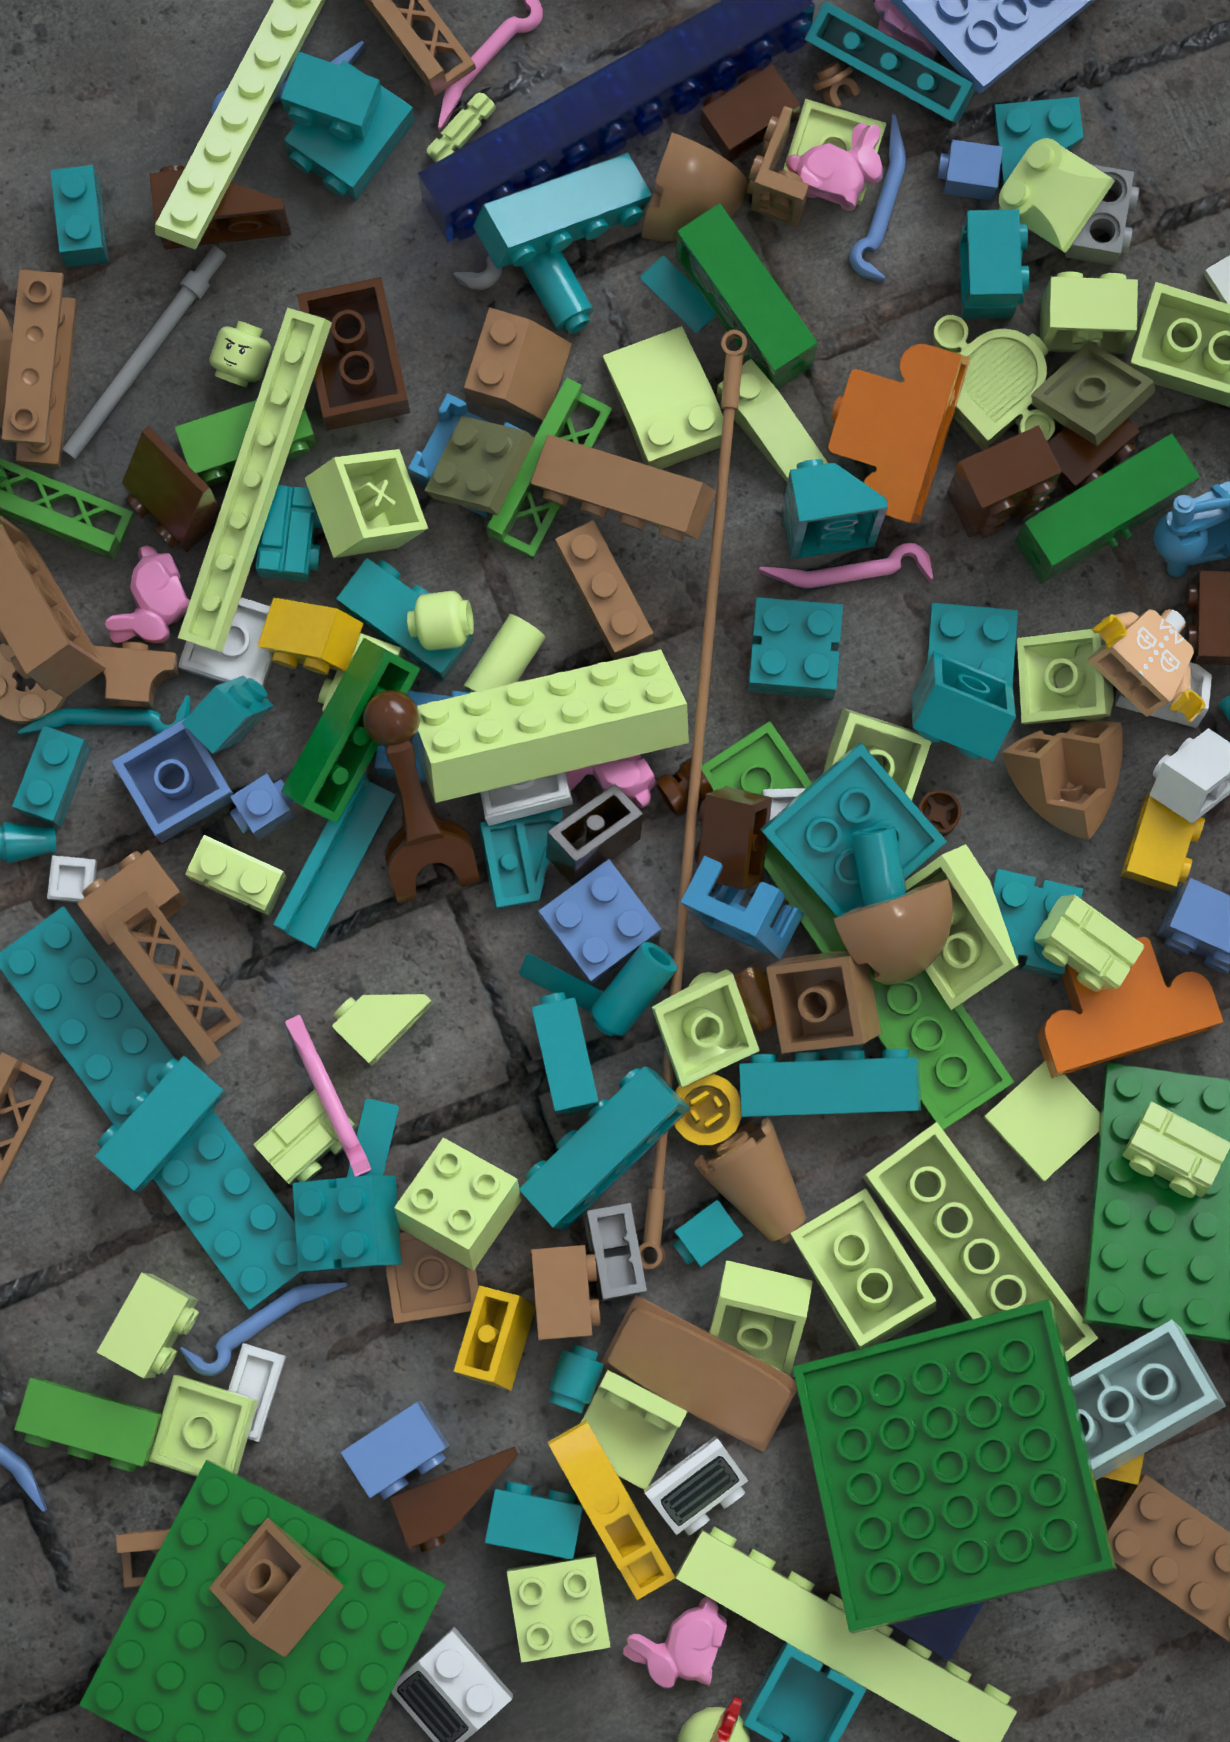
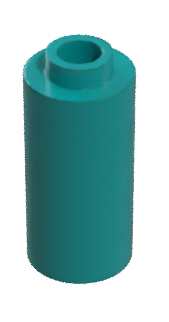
(559, 291)
(878, 864)
(633, 989)

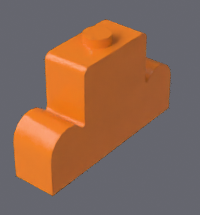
(900, 425)
(1127, 1018)

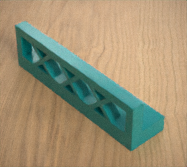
(334, 865)

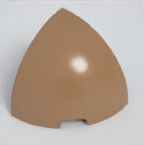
(689, 185)
(1069, 774)
(900, 933)

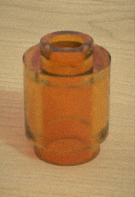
(756, 997)

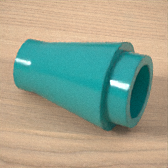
(25, 841)

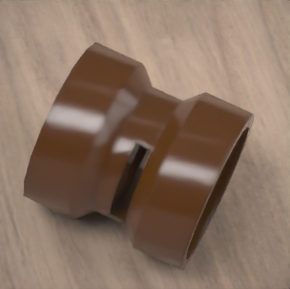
(675, 788)
(943, 808)

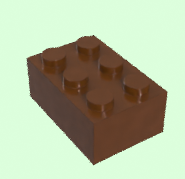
(360, 364)
(1004, 483)

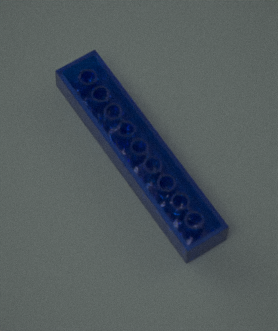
(612, 106)

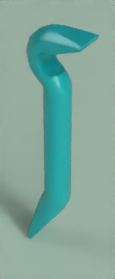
(106, 716)

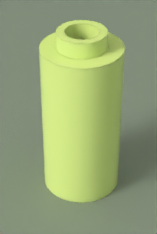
(506, 655)

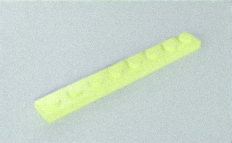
(236, 121)
(254, 479)

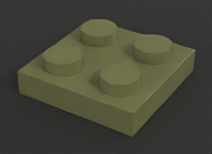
(1093, 393)
(479, 465)

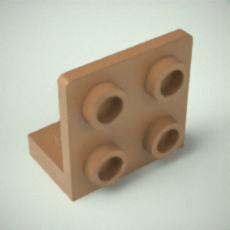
(774, 193)

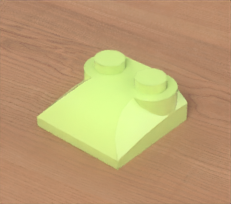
(1054, 192)
(1059, 680)
(705, 1026)

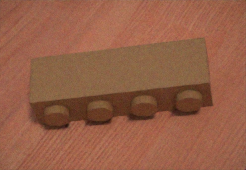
(622, 487)

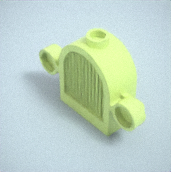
(998, 381)

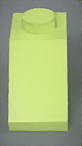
(378, 1021)

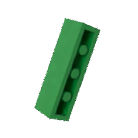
(339, 744)

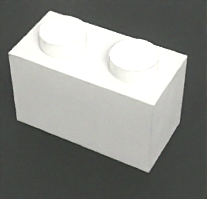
(1194, 776)

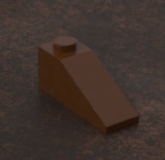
(439, 1504)

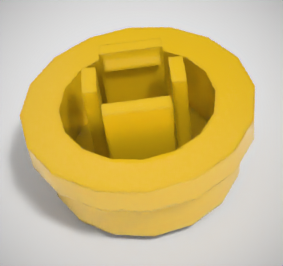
(713, 1110)

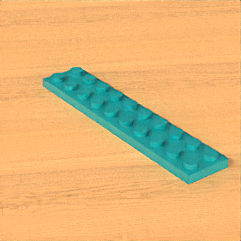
(119, 1058)

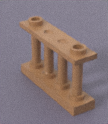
(39, 369)

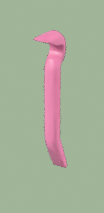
(487, 53)
(855, 571)
(328, 1097)

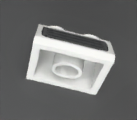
(696, 1487)
(451, 1690)

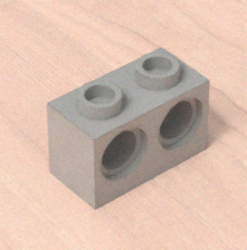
(1110, 218)
(616, 1249)

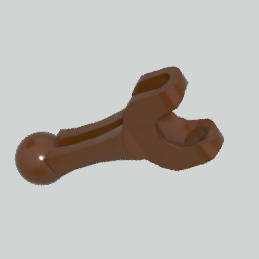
(424, 838)

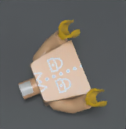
(1148, 661)

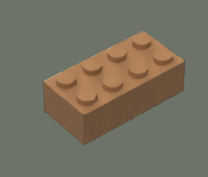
(39, 620)
(1174, 1552)

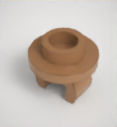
(831, 78)

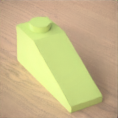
(771, 422)

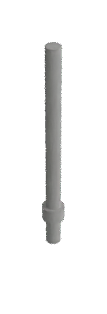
(193, 286)

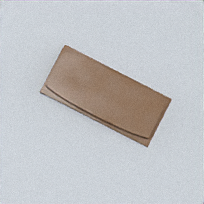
(700, 1373)

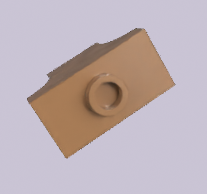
(135, 673)

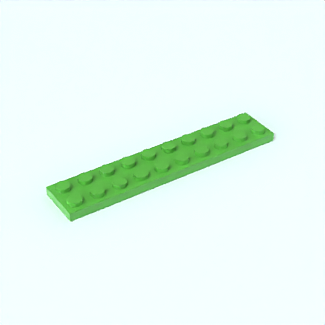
(953, 1055)

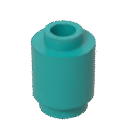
(575, 1378)

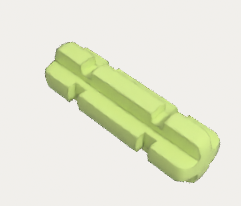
(461, 127)

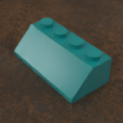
(829, 511)

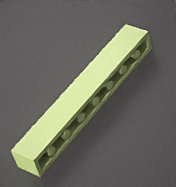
(821, 1630)

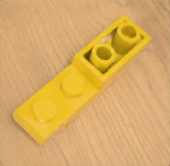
(611, 1510)

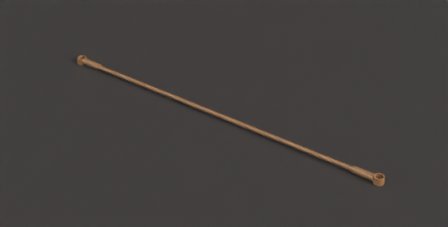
(729, 403)

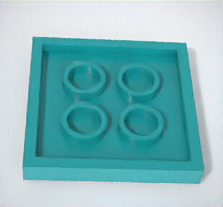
(847, 798)

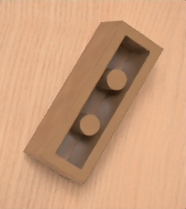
(604, 590)

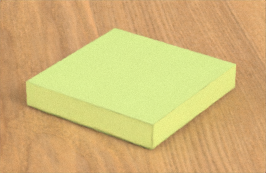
(826, 124)
(1045, 1121)
(202, 1425)

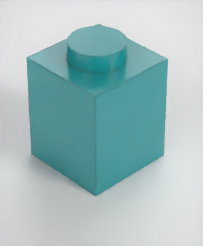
(706, 1235)

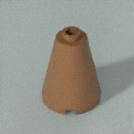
(756, 1179)

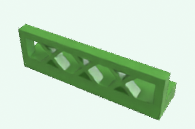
(554, 424)
(59, 525)

